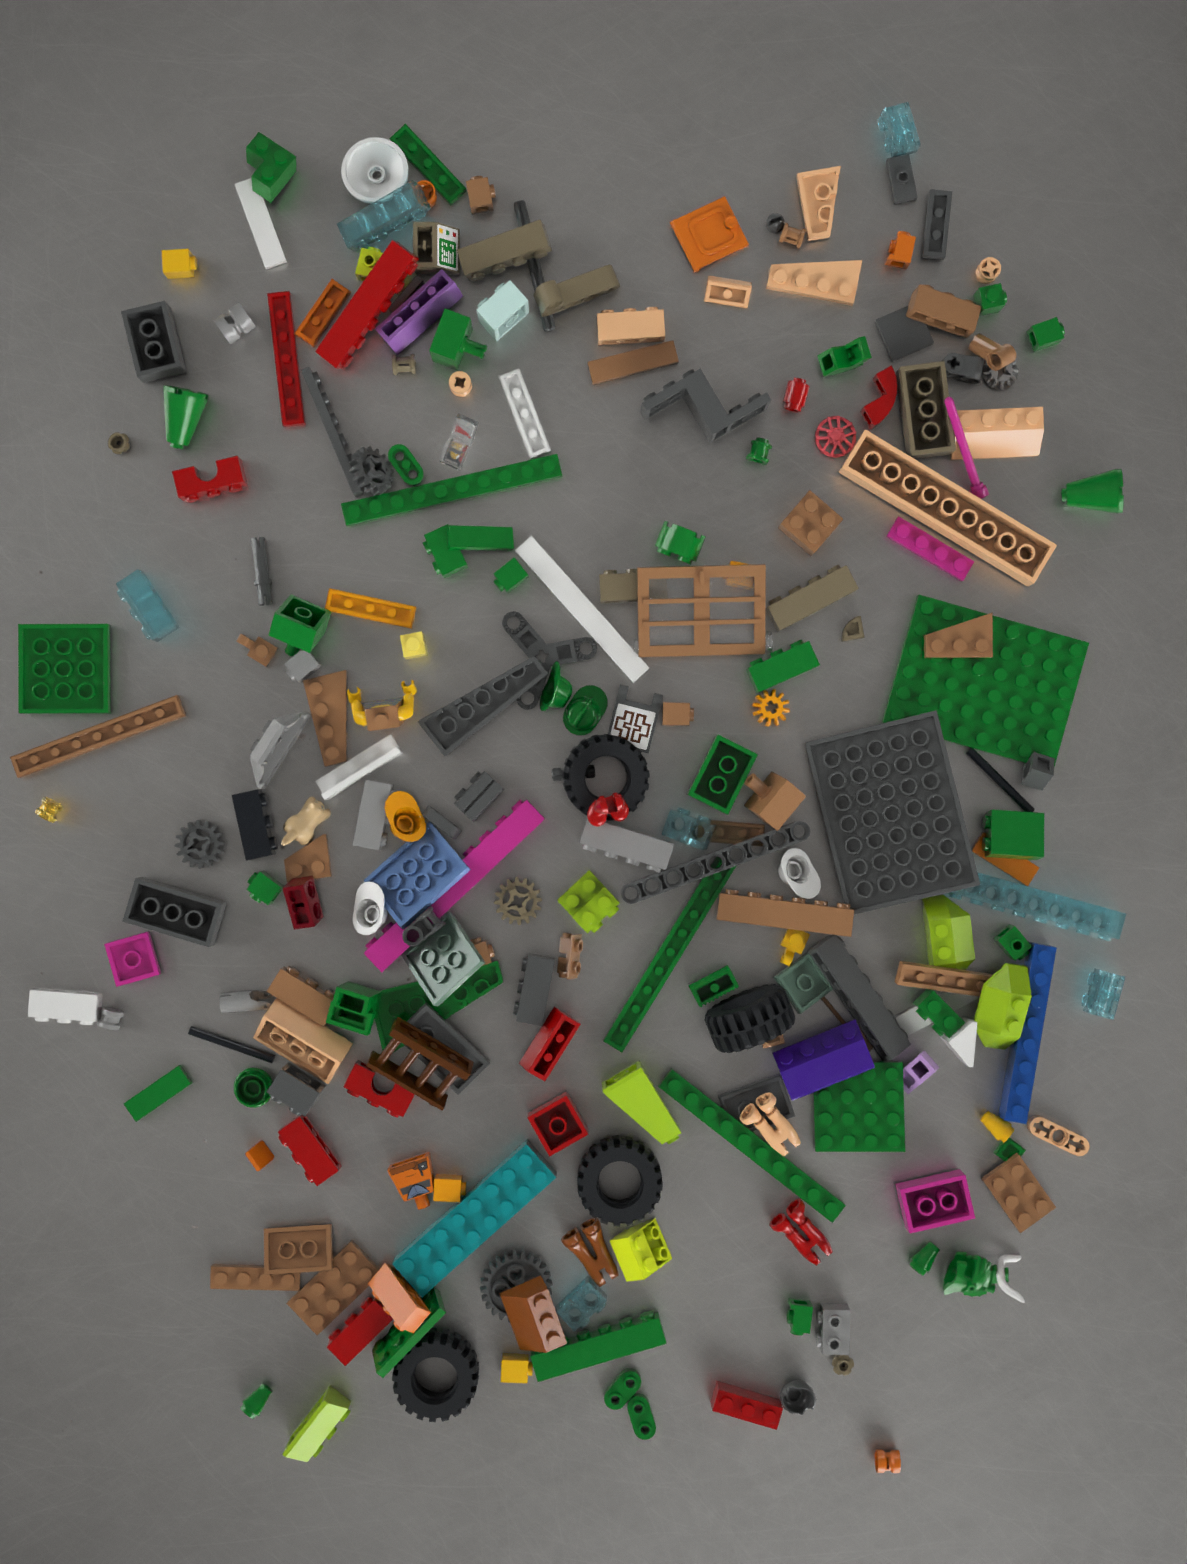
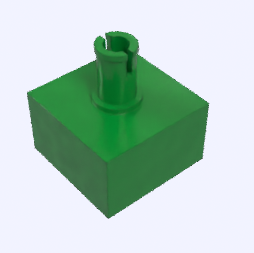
(453, 339)
(299, 624)

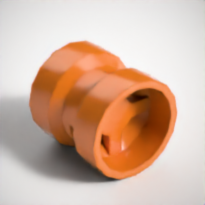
(428, 188)
(887, 1461)

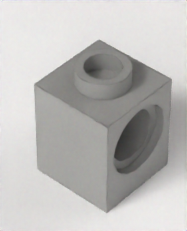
(301, 666)

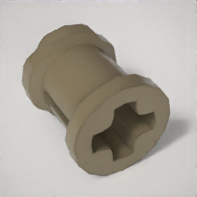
(404, 368)

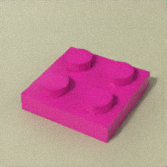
(132, 959)

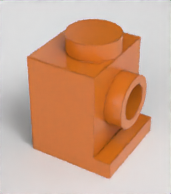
(901, 250)

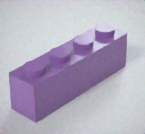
(419, 312)

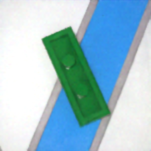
(480, 538)
(158, 1093)

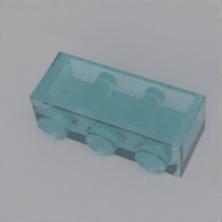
(146, 606)

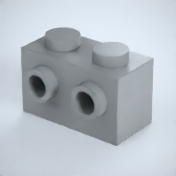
(834, 1329)

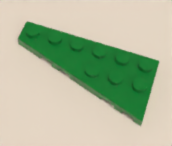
(408, 998)

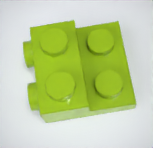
(589, 902)

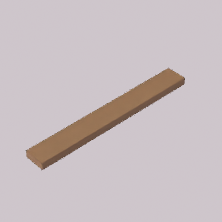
(98, 736)

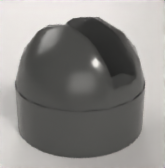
(777, 226)

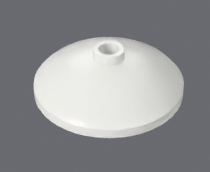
(373, 158)

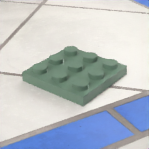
(443, 960)

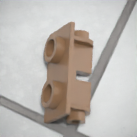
(569, 966)

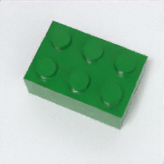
(722, 774)

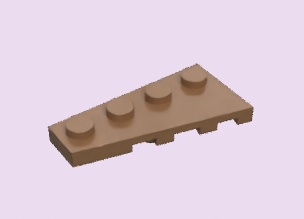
(329, 713)

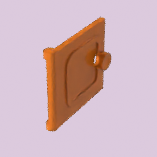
(705, 235)

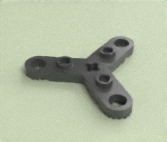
(532, 643)

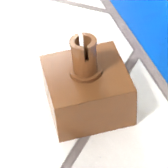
(773, 799)

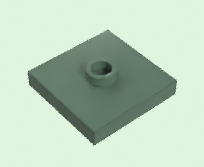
(803, 983)

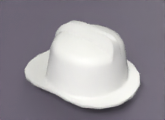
(799, 873)
(369, 909)

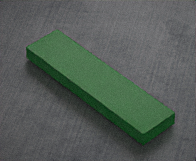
(428, 164)

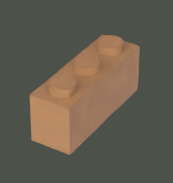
(943, 311)
(302, 994)

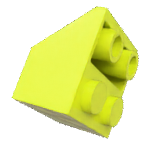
(641, 1250)

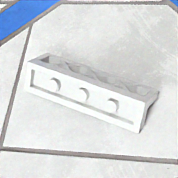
(359, 767)

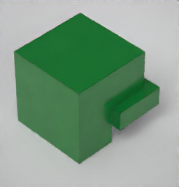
(354, 1007)

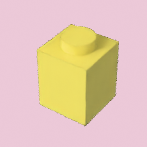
(413, 645)

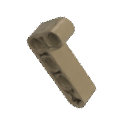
(576, 290)

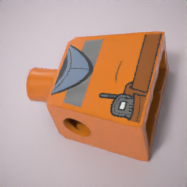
(414, 1179)

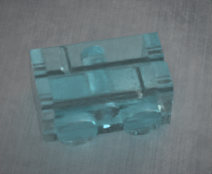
(899, 130)
(1103, 993)

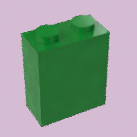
(1013, 834)

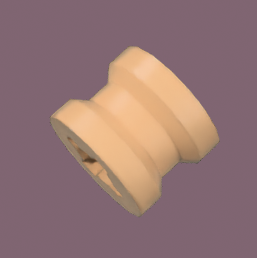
(989, 265)
(462, 388)

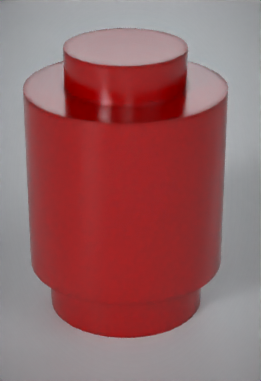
(795, 395)

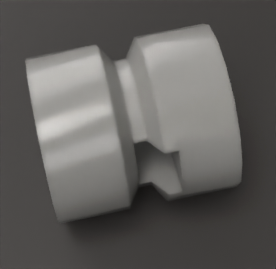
(234, 323)

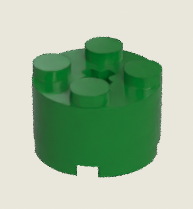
(680, 542)

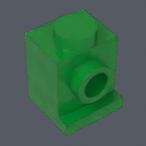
(799, 1316)

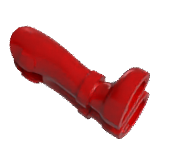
(613, 805)
(795, 1211)

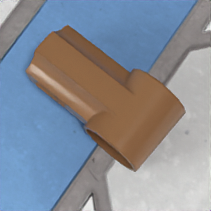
(996, 355)

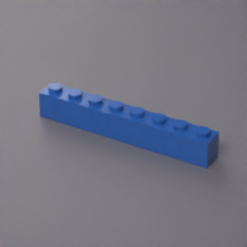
(1025, 1051)

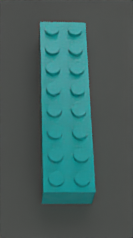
(474, 1218)

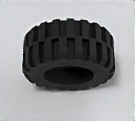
(600, 746)
(750, 1018)
(619, 1210)
(432, 1403)

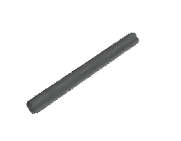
(533, 264)

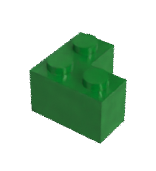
(273, 165)

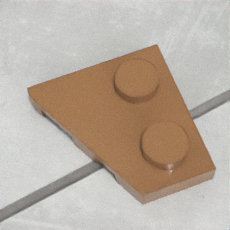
(310, 860)

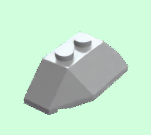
(275, 744)

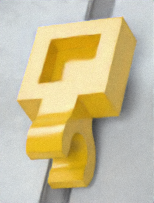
(794, 942)

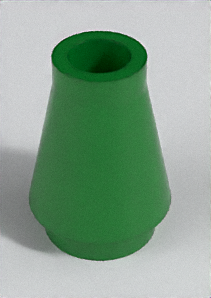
(924, 1259)
(256, 1401)

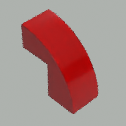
(878, 409)

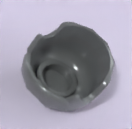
(797, 1397)

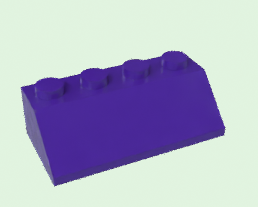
(823, 1060)

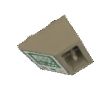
(436, 248)

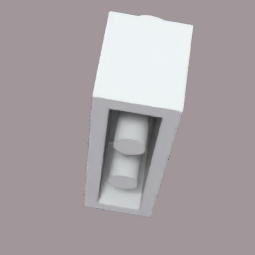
(65, 1005)

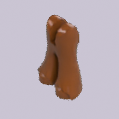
(575, 1243)

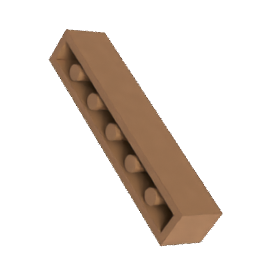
(785, 914)

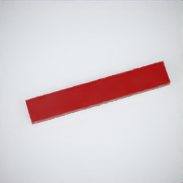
(286, 359)

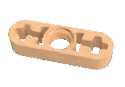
(1061, 1144)

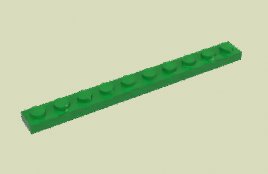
(451, 490)
(667, 957)
(751, 1145)

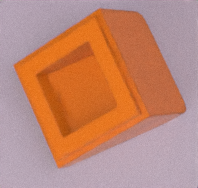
(259, 1155)

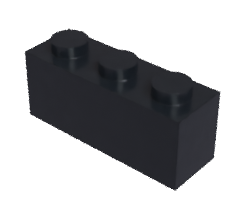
(254, 824)

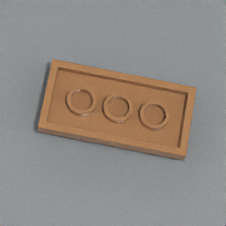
(334, 1290)

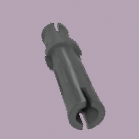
(261, 571)

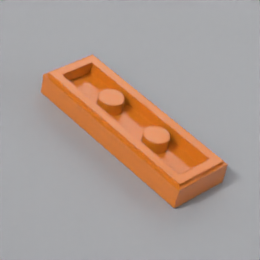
(322, 313)
(1019, 869)

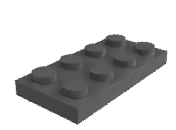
(436, 1026)

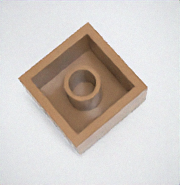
(810, 523)

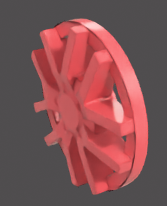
(835, 436)

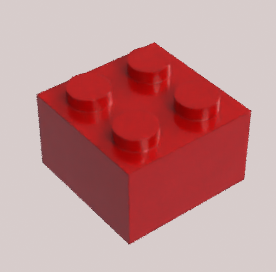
(558, 1123)

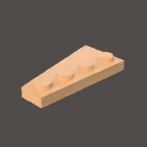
(820, 280)

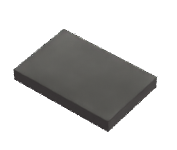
(737, 1099)

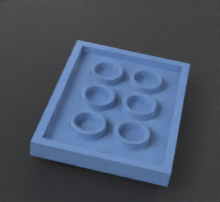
(418, 875)

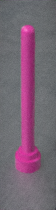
(976, 487)

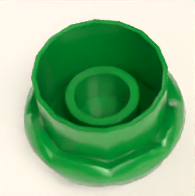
(252, 1087)

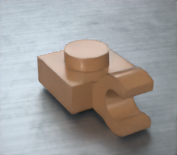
(259, 650)

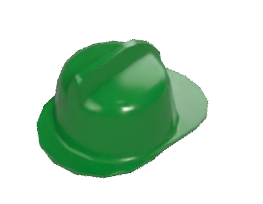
(556, 691)
(585, 710)

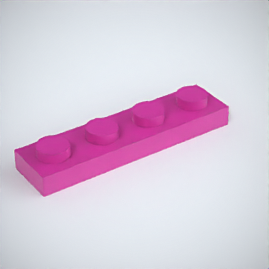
(930, 549)

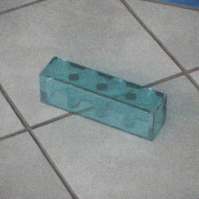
(384, 216)

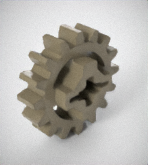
(504, 907)

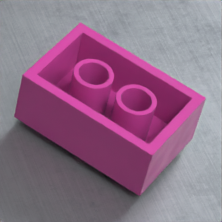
(935, 1201)

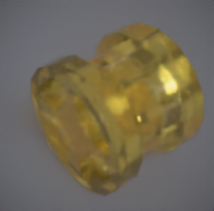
(48, 809)

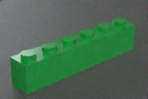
(600, 1346)

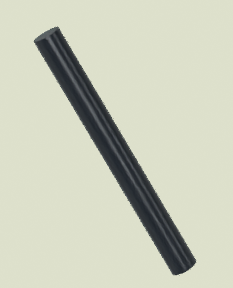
(999, 780)
(231, 1044)

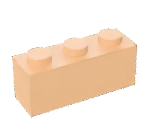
(630, 326)

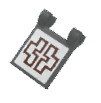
(634, 719)

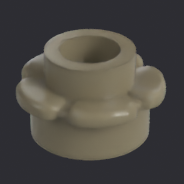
(114, 438)
(838, 1360)

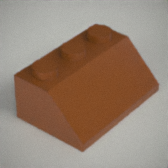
(533, 1316)

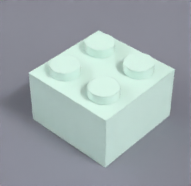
(502, 310)

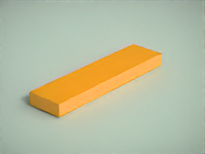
(370, 608)

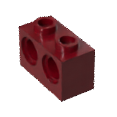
(303, 902)

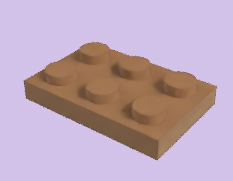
(1018, 1192)
(298, 1249)

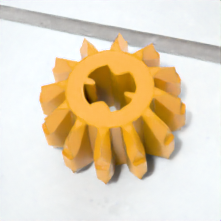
(768, 714)

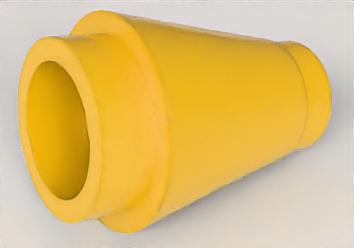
(997, 1126)

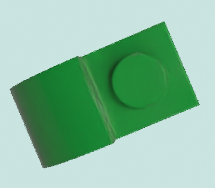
(844, 358)

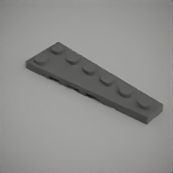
(469, 713)

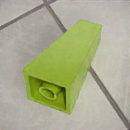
(639, 1098)

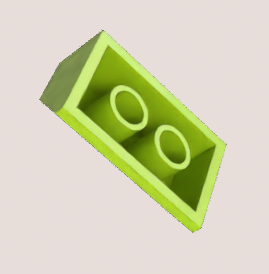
(318, 1426)

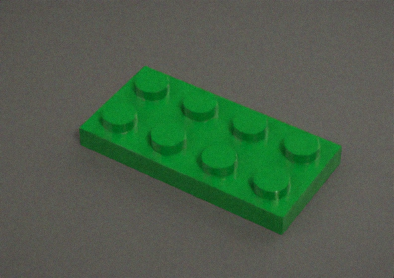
(398, 1343)

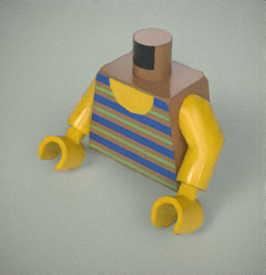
(383, 713)

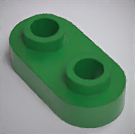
(405, 465)
(622, 1389)
(641, 1417)

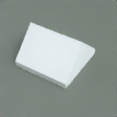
(963, 1041)

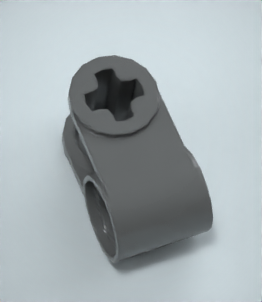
(966, 368)
(423, 926)

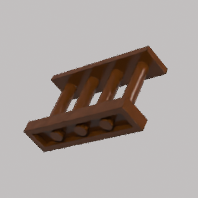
(429, 1047)

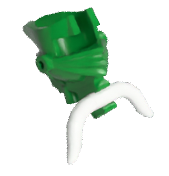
(976, 1276)

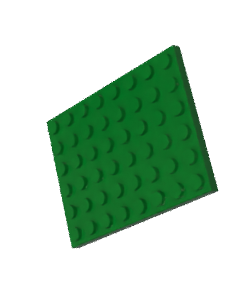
(989, 704)

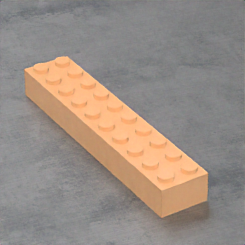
(947, 508)

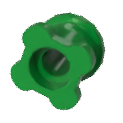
(759, 451)

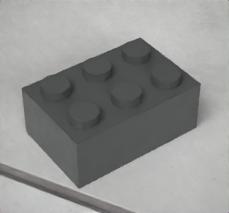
(153, 341)

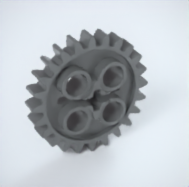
(529, 1269)

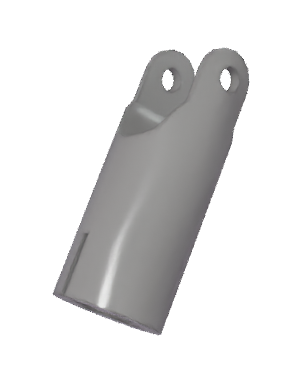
(244, 1001)

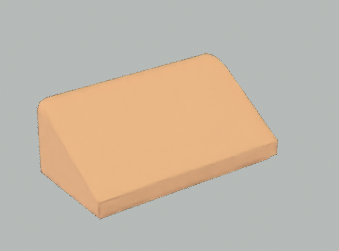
(728, 291)

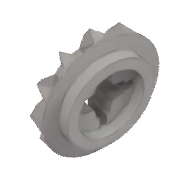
(1003, 382)

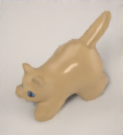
(302, 825)

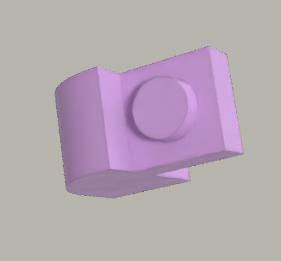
(918, 1071)

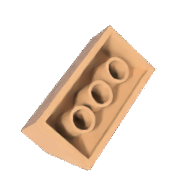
(1001, 432)
(302, 1040)

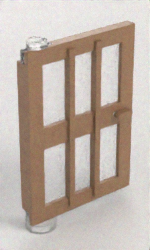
(702, 611)

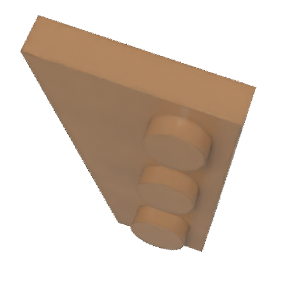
(962, 640)

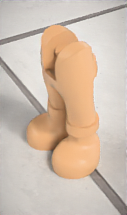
(773, 1136)

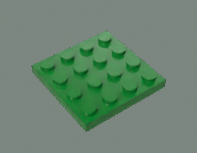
(63, 668)
(862, 1112)

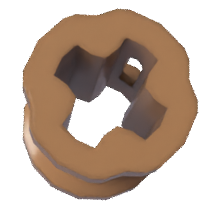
(792, 235)

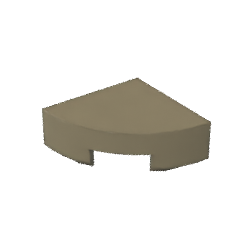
(853, 630)

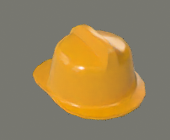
(404, 817)

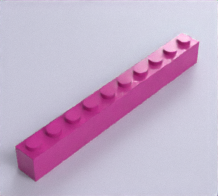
(480, 860)

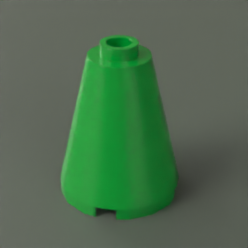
(182, 414)
(1096, 492)

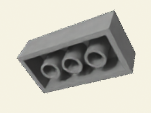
(628, 844)

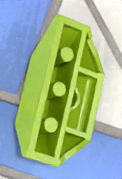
(947, 933)
(1003, 1006)

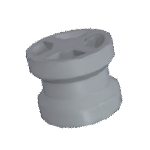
(110, 1018)

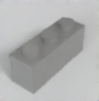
(372, 816)

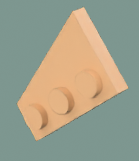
(817, 199)

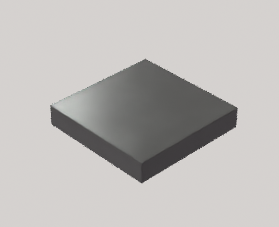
(902, 334)

